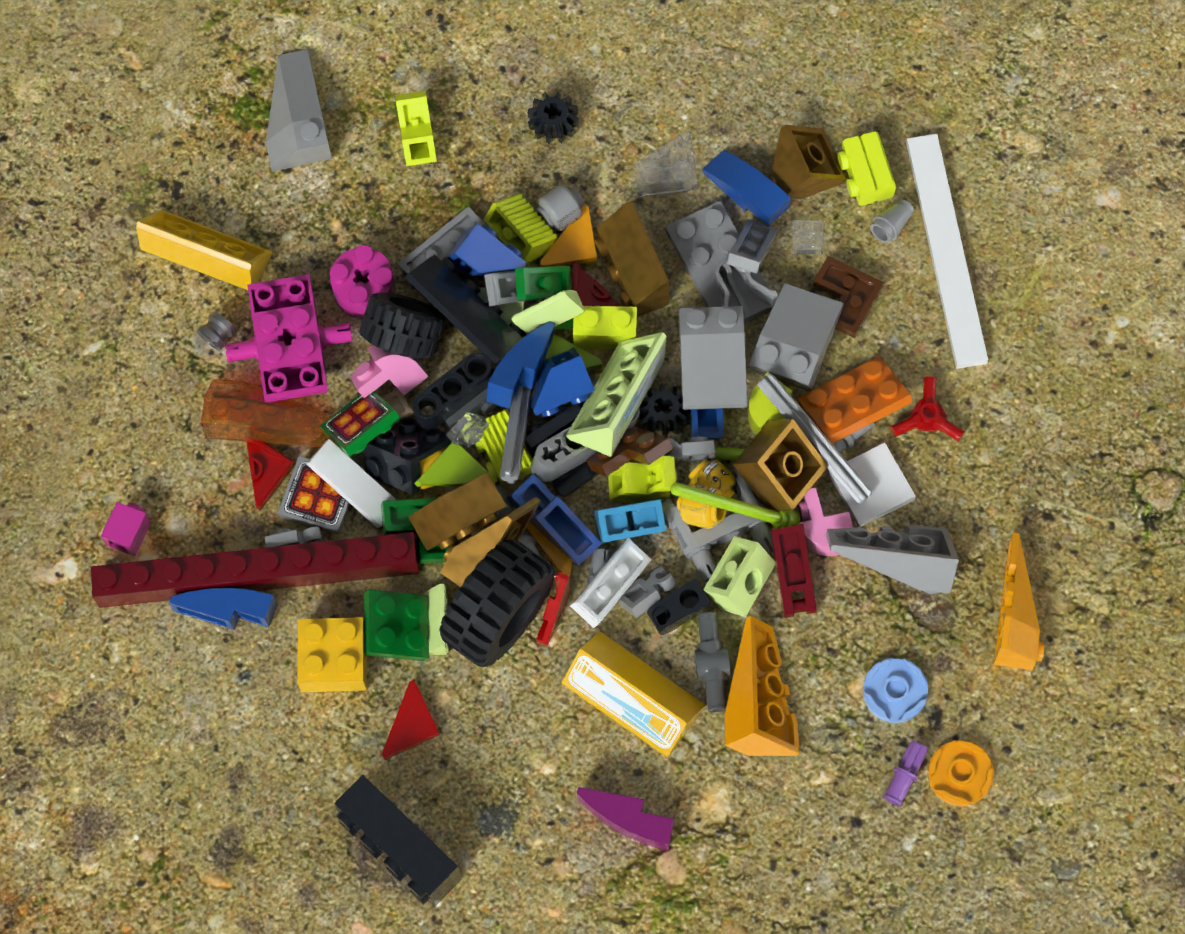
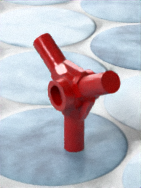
(928, 415)

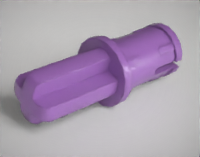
(905, 773)

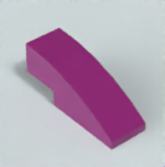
(626, 817)

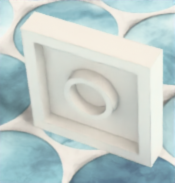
(885, 480)

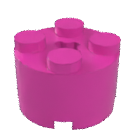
(353, 269)

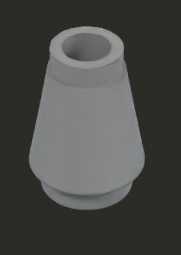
(890, 222)

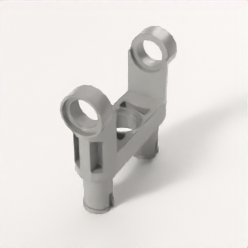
(698, 544)

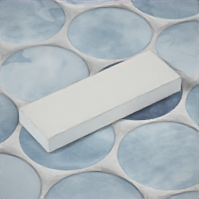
(350, 481)
(610, 582)

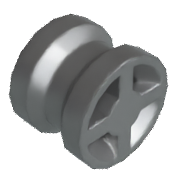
(216, 331)

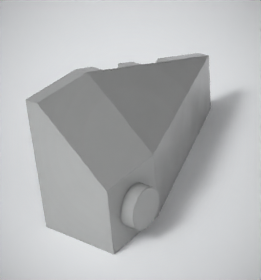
(295, 121)
(915, 557)

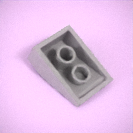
(796, 337)
(712, 357)

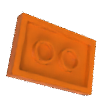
(855, 399)

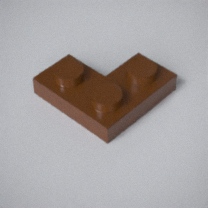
(854, 289)
(634, 445)

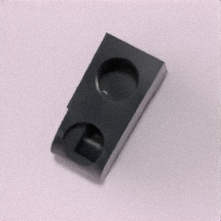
(679, 607)

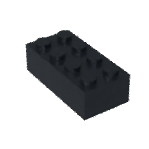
(397, 840)

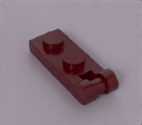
(793, 569)

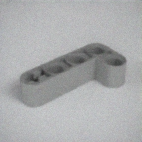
(563, 457)

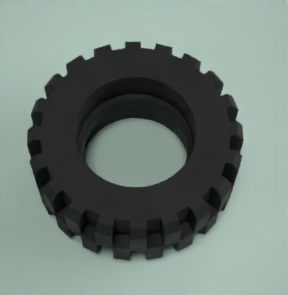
(497, 602)

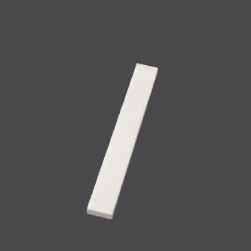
(947, 251)

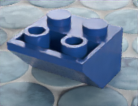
(481, 254)
(560, 381)

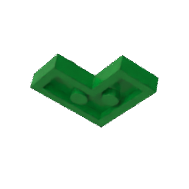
(542, 284)
(396, 521)

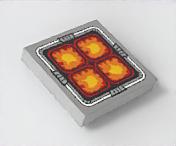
(313, 500)

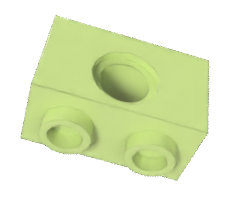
(739, 576)

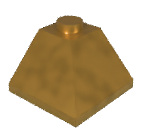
(805, 162)

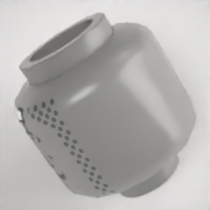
(560, 207)

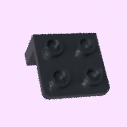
(539, 433)
(397, 453)

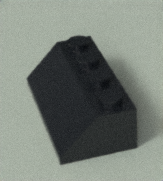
(464, 308)

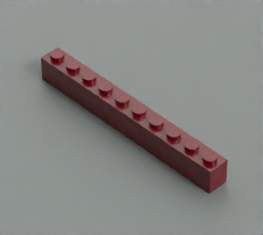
(256, 569)

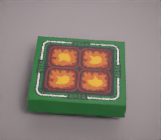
(359, 423)

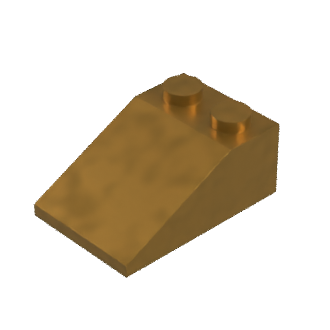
(465, 556)

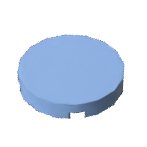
(895, 690)

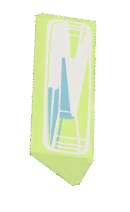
(618, 393)

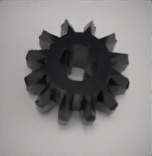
(541, 119)
(665, 401)

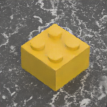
(331, 655)

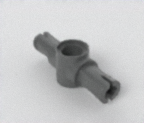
(712, 662)

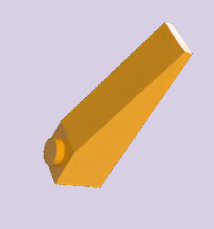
(1018, 623)
(757, 706)

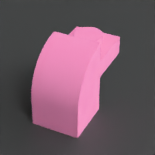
(401, 370)
(817, 524)

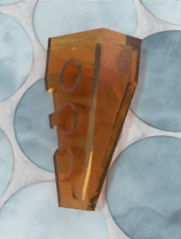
(239, 413)

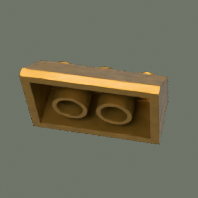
(633, 261)

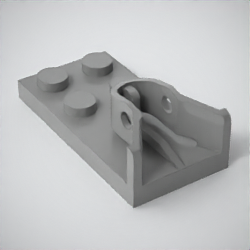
(704, 248)

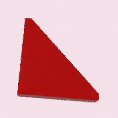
(589, 290)
(267, 470)
(554, 608)
(412, 724)

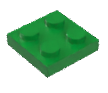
(396, 625)

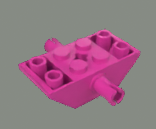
(282, 314)

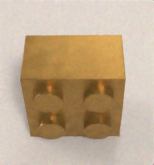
(780, 465)
(458, 513)

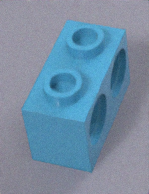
(629, 520)

